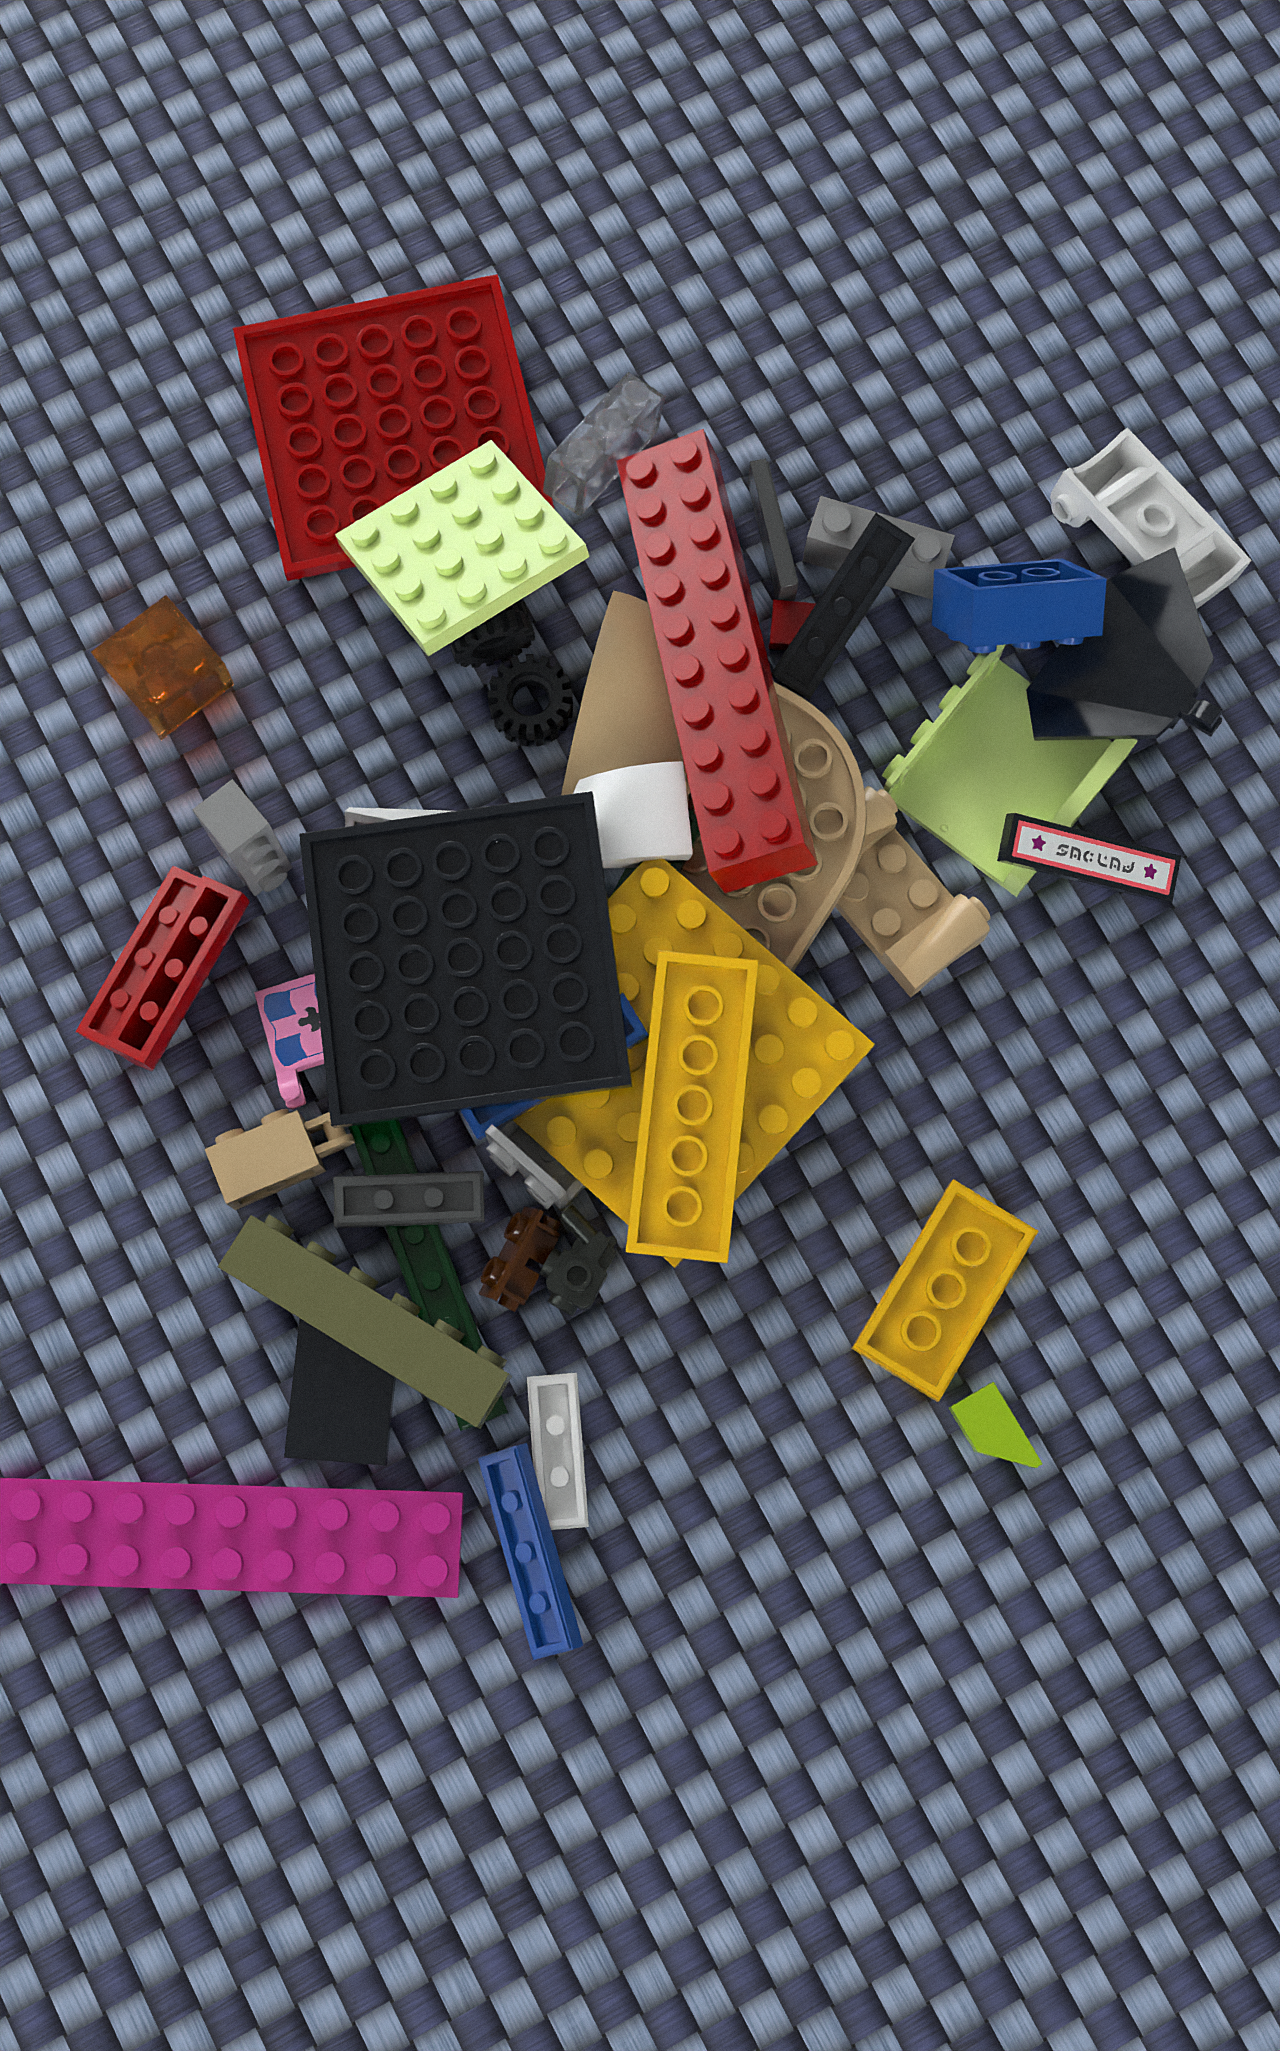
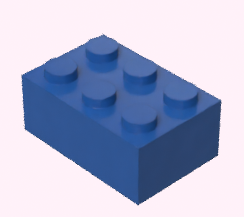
(1018, 604)

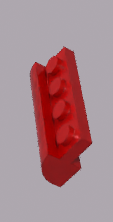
(163, 967)

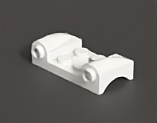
(1148, 514)

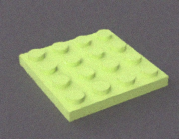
(461, 547)

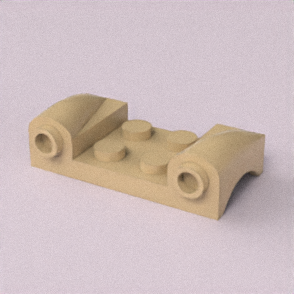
(904, 907)

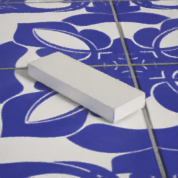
(558, 1448)

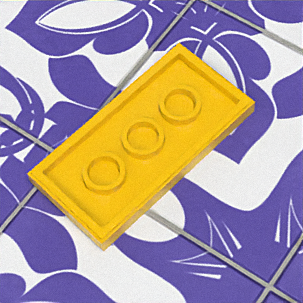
(945, 1290)

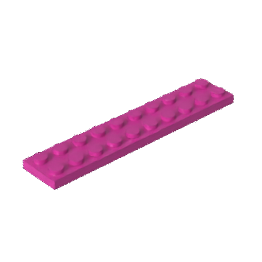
(230, 1537)

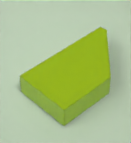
(993, 1428)

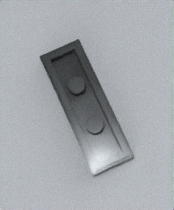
(772, 530)
(409, 1199)

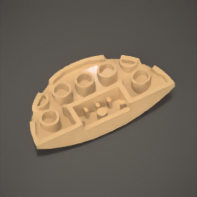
(625, 700)

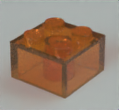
(163, 667)

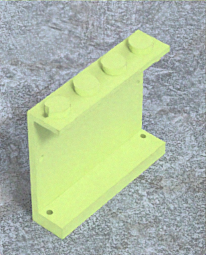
(985, 764)

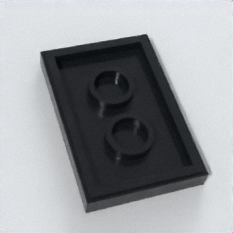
(337, 1403)

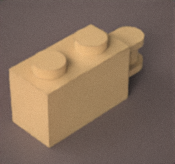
(272, 1155)

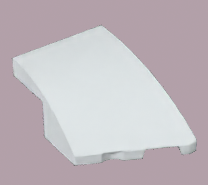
(641, 813)

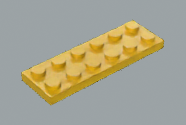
(692, 1107)

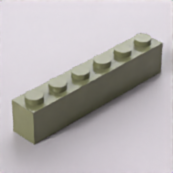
(366, 1321)

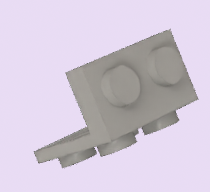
(545, 1177)

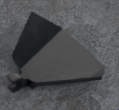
(1137, 672)

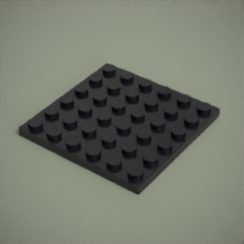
(464, 960)

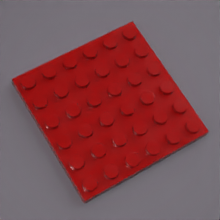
(376, 401)

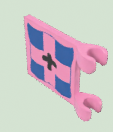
(292, 1033)

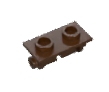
(525, 1240)

